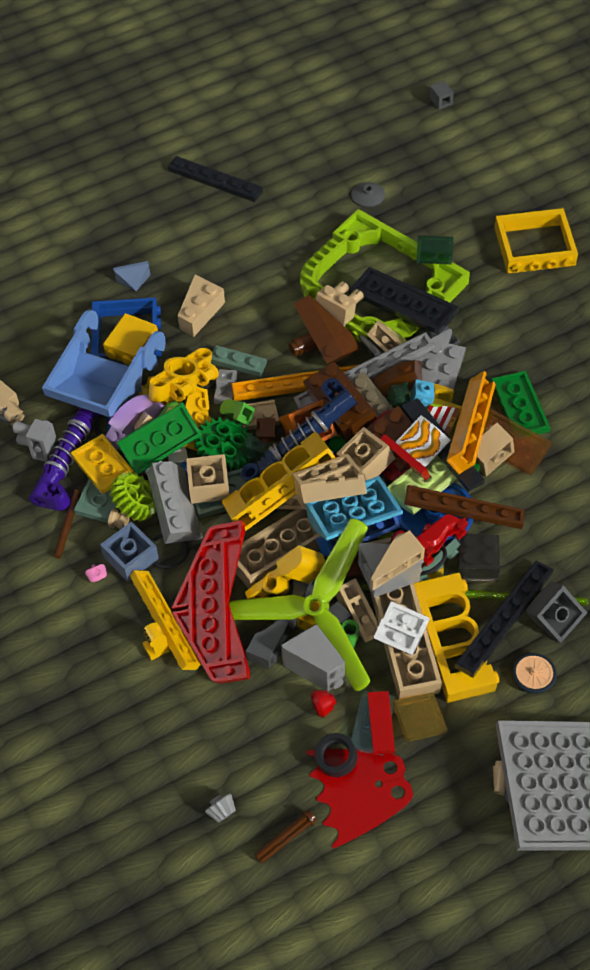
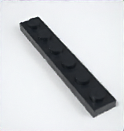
(215, 179)

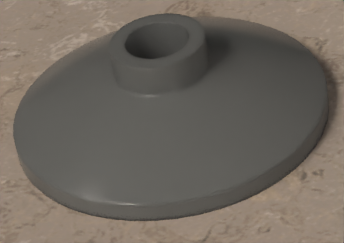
(368, 194)

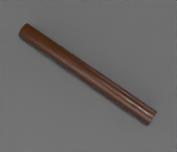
(67, 524)

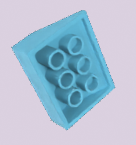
(332, 515)

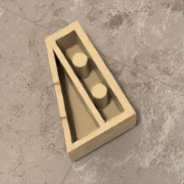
(199, 305)
(330, 480)

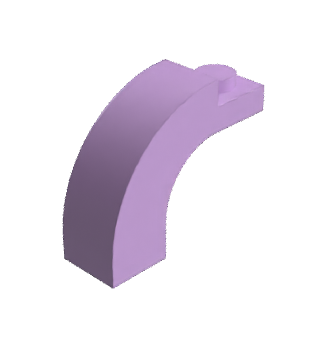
(127, 415)

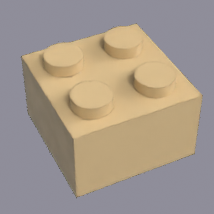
(494, 448)
(368, 453)
(207, 478)

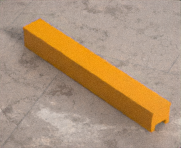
(471, 423)

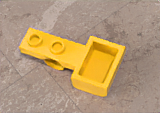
(298, 564)

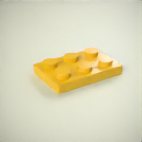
(100, 462)

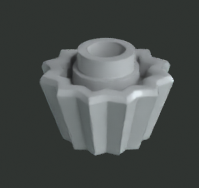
(221, 807)

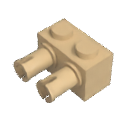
(337, 303)

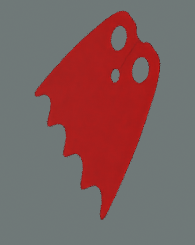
(354, 798)

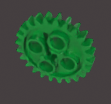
(223, 438)

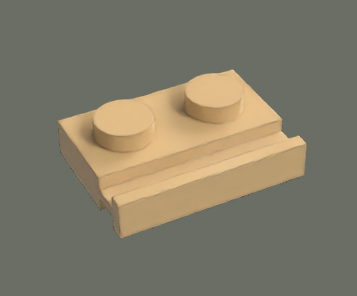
(263, 409)

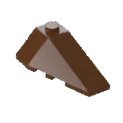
(328, 334)
(399, 374)

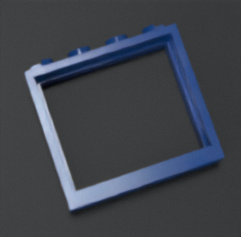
(119, 308)

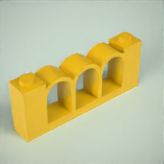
(276, 482)
(452, 590)

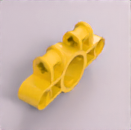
(195, 370)

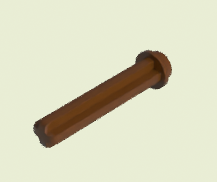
(286, 836)

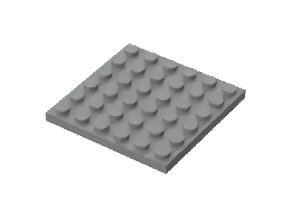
(547, 782)

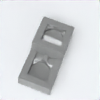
(223, 384)

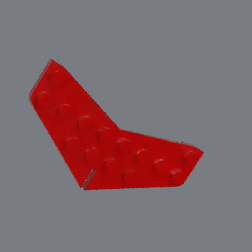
(206, 594)

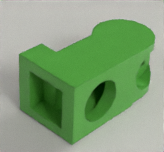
(237, 411)

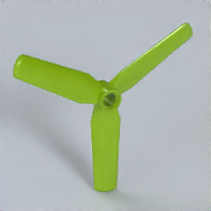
(325, 588)

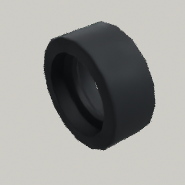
(327, 741)

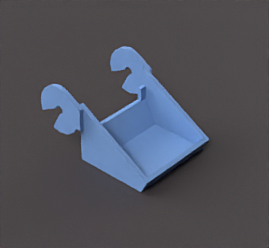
(96, 381)

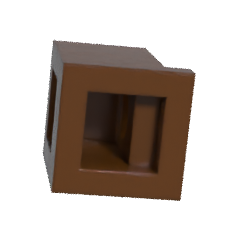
(266, 429)

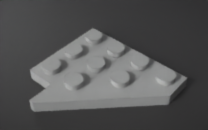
(443, 362)

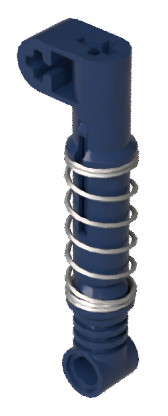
(319, 422)

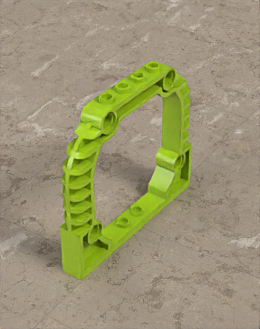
(363, 230)

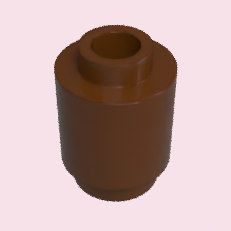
(302, 345)

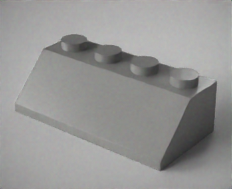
(173, 502)

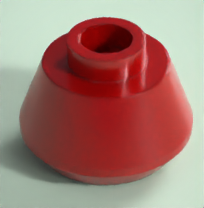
(323, 702)

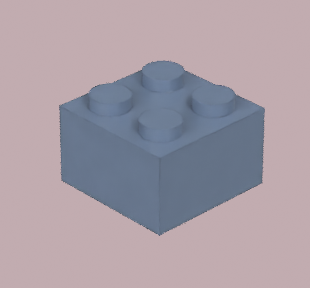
(129, 550)

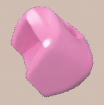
(96, 573)

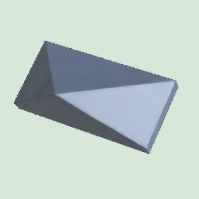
(132, 275)

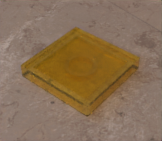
(419, 717)

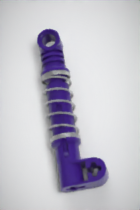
(60, 461)

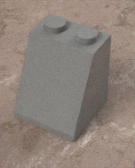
(368, 560)
(314, 659)

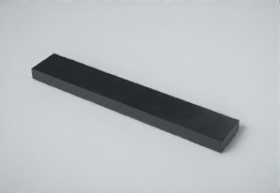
(469, 478)

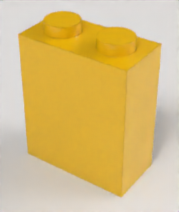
(127, 338)

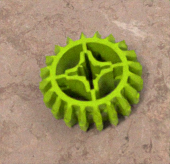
(133, 496)

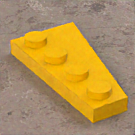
(198, 407)

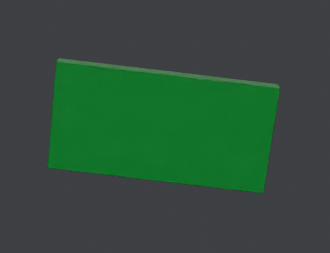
(520, 402)
(159, 438)

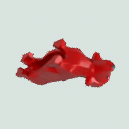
(435, 535)

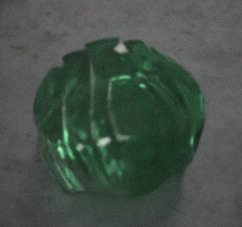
(398, 394)

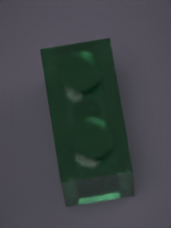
(434, 249)

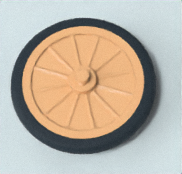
(534, 673)

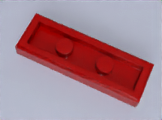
(406, 458)
(381, 722)

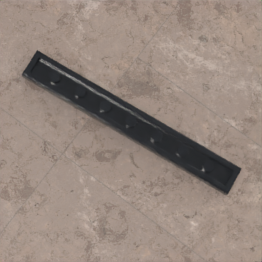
(503, 619)

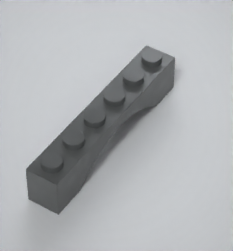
(266, 644)

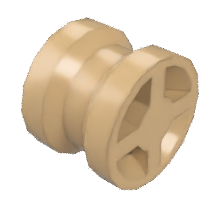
(117, 519)

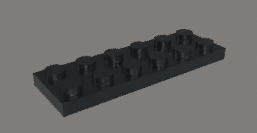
(405, 300)

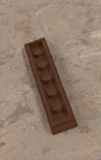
(464, 507)

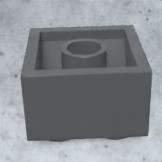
(556, 611)

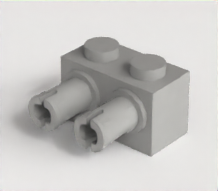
(38, 436)

